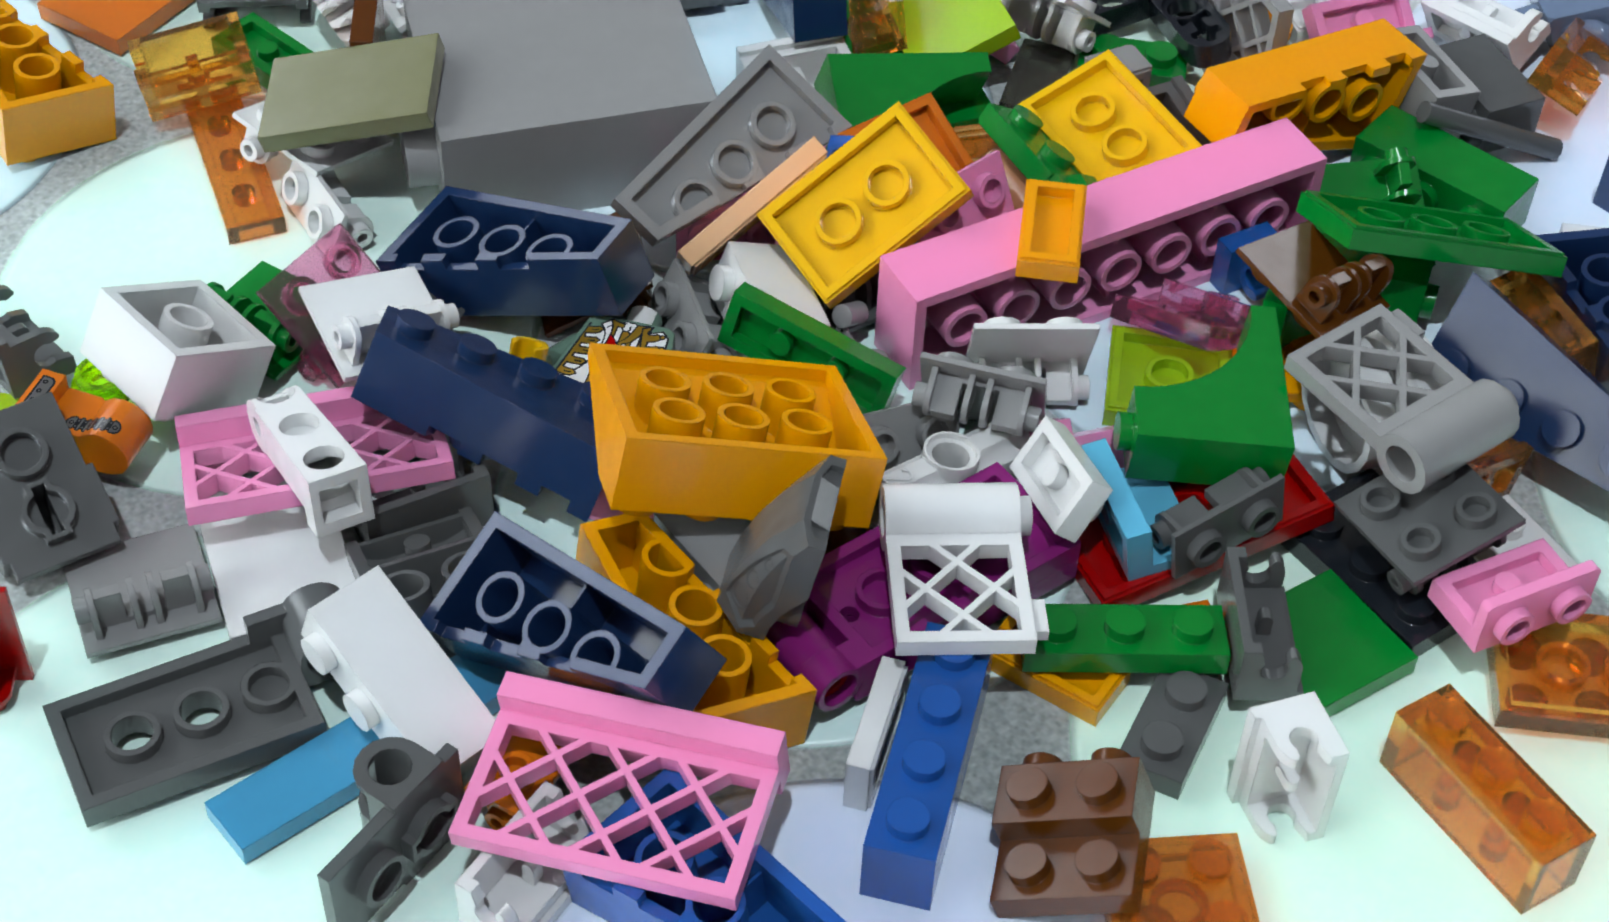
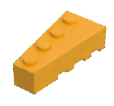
(1321, 84)
(47, 96)
(651, 566)

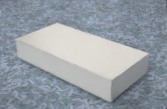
(875, 734)

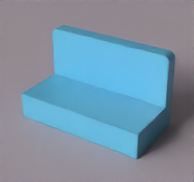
(1130, 513)

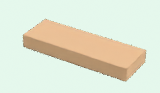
(742, 214)

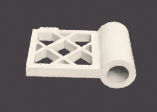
(953, 529)

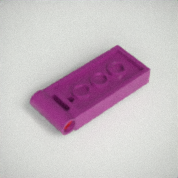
(849, 610)

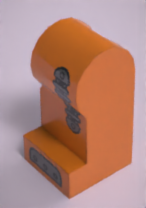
(104, 431)

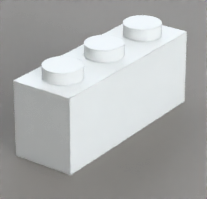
(394, 669)

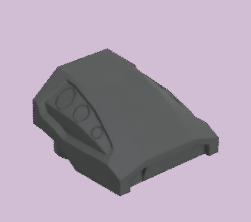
(781, 553)
(418, 557)

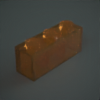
(1486, 798)

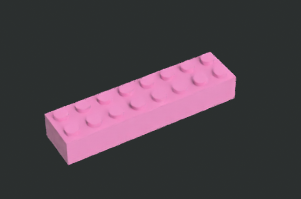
(1135, 234)

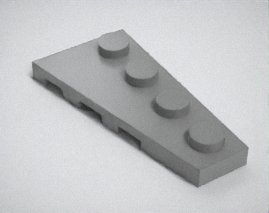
(729, 147)

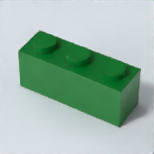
(1449, 169)

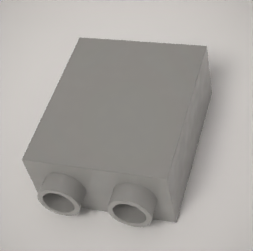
(554, 95)

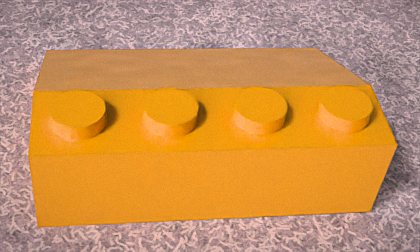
(724, 433)

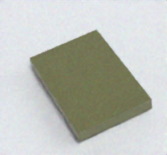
(352, 93)

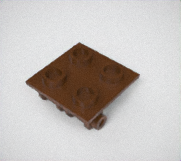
(1316, 277)

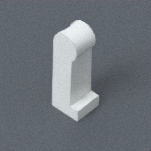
(313, 460)

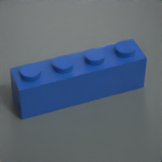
(924, 778)

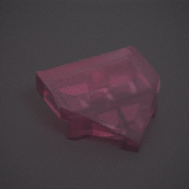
(1186, 315)

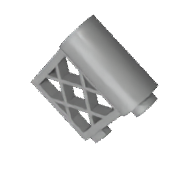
(1438, 426)

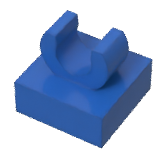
(1230, 271)

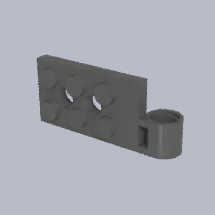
(252, 680)

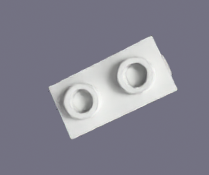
(324, 203)

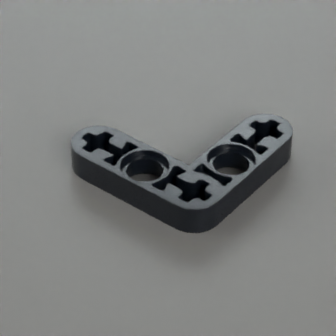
(1182, 32)

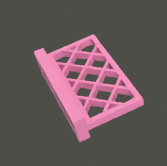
(221, 447)
(653, 740)

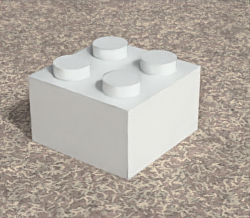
(175, 348)

